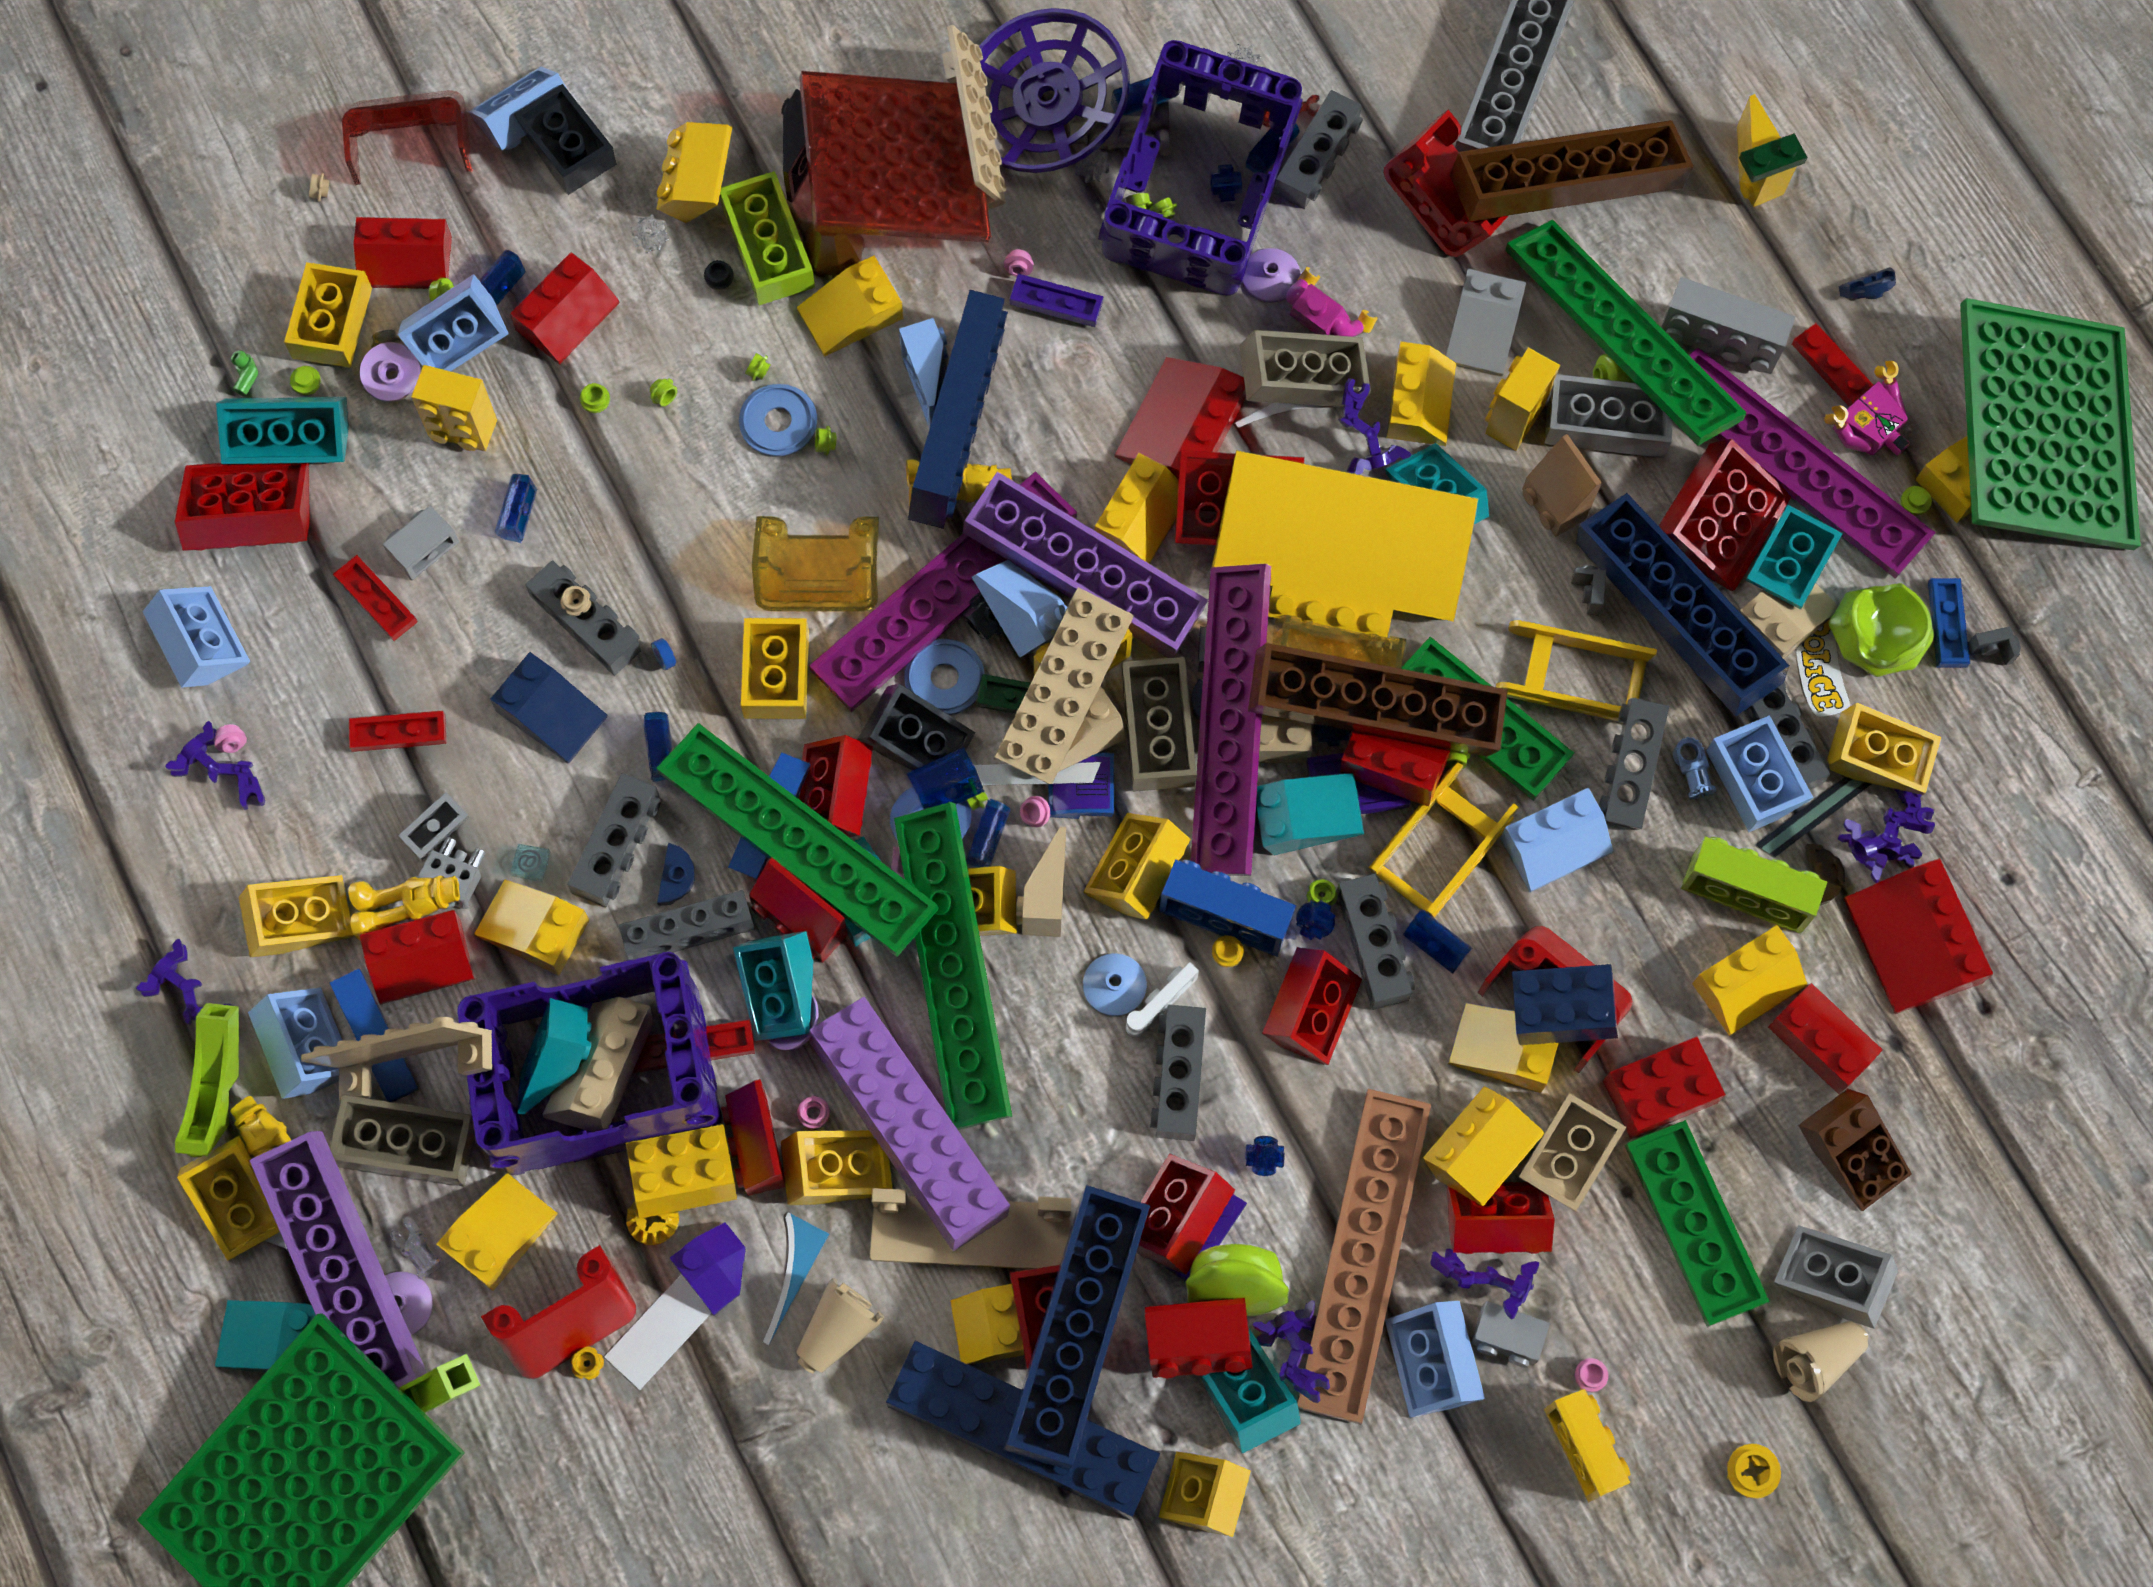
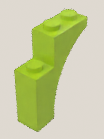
(213, 1076)
(442, 1384)

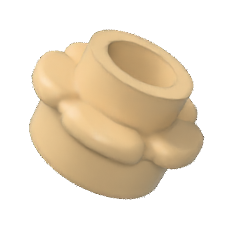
(318, 186)
(570, 595)

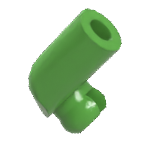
(247, 372)

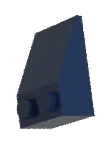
(548, 707)

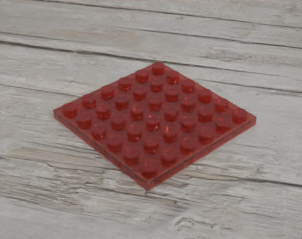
(890, 158)

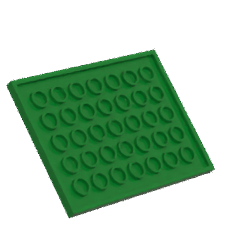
(2049, 425)
(303, 1473)

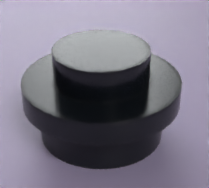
(718, 275)

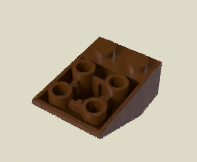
(1856, 1147)

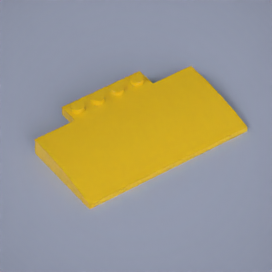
(1345, 542)

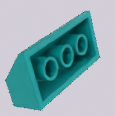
(282, 430)

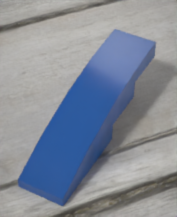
(791, 775)
(366, 1019)

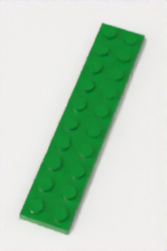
(1625, 332)
(798, 839)
(954, 969)

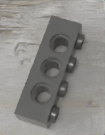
(1334, 112)
(611, 653)
(1653, 719)
(1800, 741)
(626, 795)
(687, 926)
(1381, 990)
(1190, 1023)

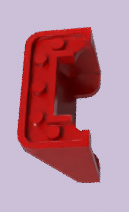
(1424, 184)
(568, 1324)

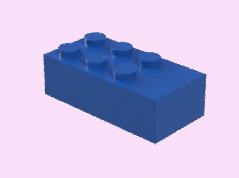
(1226, 907)

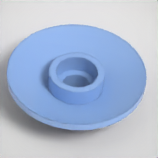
(1114, 999)

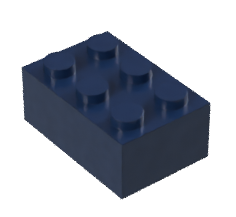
(1565, 1004)

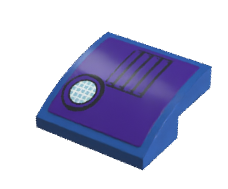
(1088, 799)

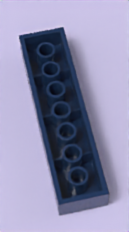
(958, 410)
(1682, 604)
(1077, 1328)
(980, 1413)

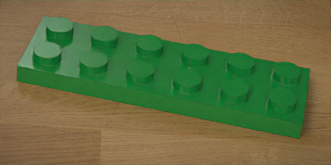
(1528, 752)
(1696, 1223)

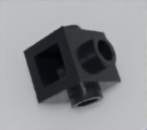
(979, 620)

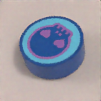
(663, 654)

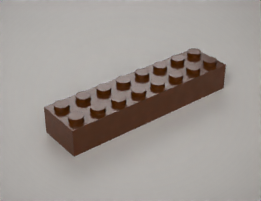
(1570, 170)
(1377, 700)

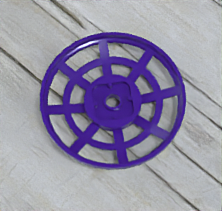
(1052, 77)

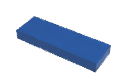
(1948, 623)

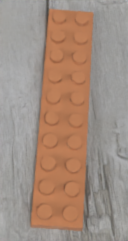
(1365, 1253)

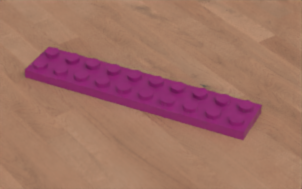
(1820, 478)
(913, 615)
(1227, 730)

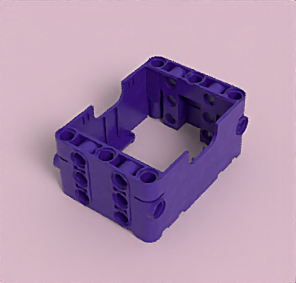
(1203, 256)
(687, 1059)

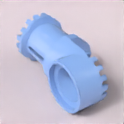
(1695, 769)

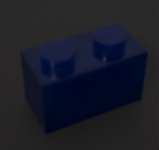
(946, 780)

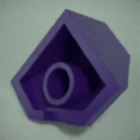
(713, 1266)

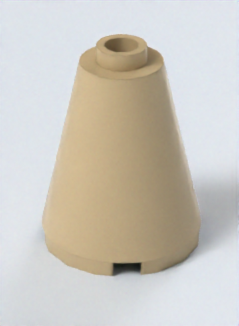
(836, 1327)
(1819, 1357)

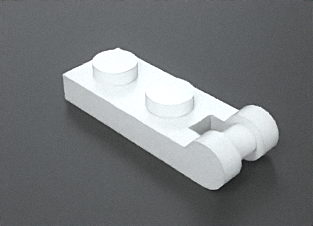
(1158, 1000)

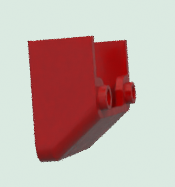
(1550, 951)

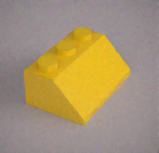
(693, 169)
(1421, 395)
(1141, 509)
(1137, 864)
(1751, 980)
(1483, 1146)
(1587, 1444)

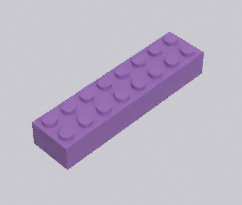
(1075, 556)
(909, 1123)
(335, 1252)

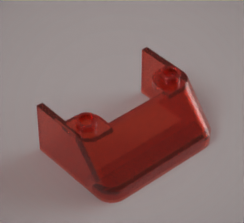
(421, 109)

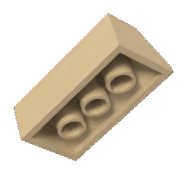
(595, 1090)

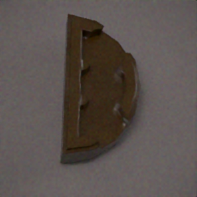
(1827, 868)

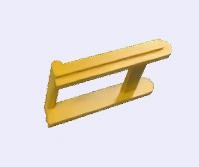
(1543, 638)
(1463, 811)

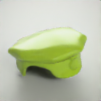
(1882, 628)
(1238, 1272)

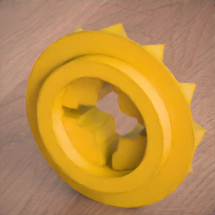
(657, 1232)
(1760, 1457)

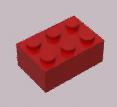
(1664, 1087)
(1182, 1212)

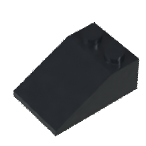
(566, 139)
(794, 146)
(912, 729)

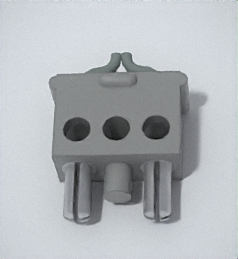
(456, 866)

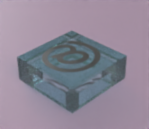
(530, 862)

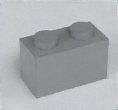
(420, 542)
(433, 826)
(1515, 1338)

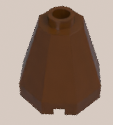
(832, 252)

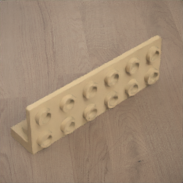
(964, 67)
(1064, 686)
(357, 1057)
(1026, 1239)

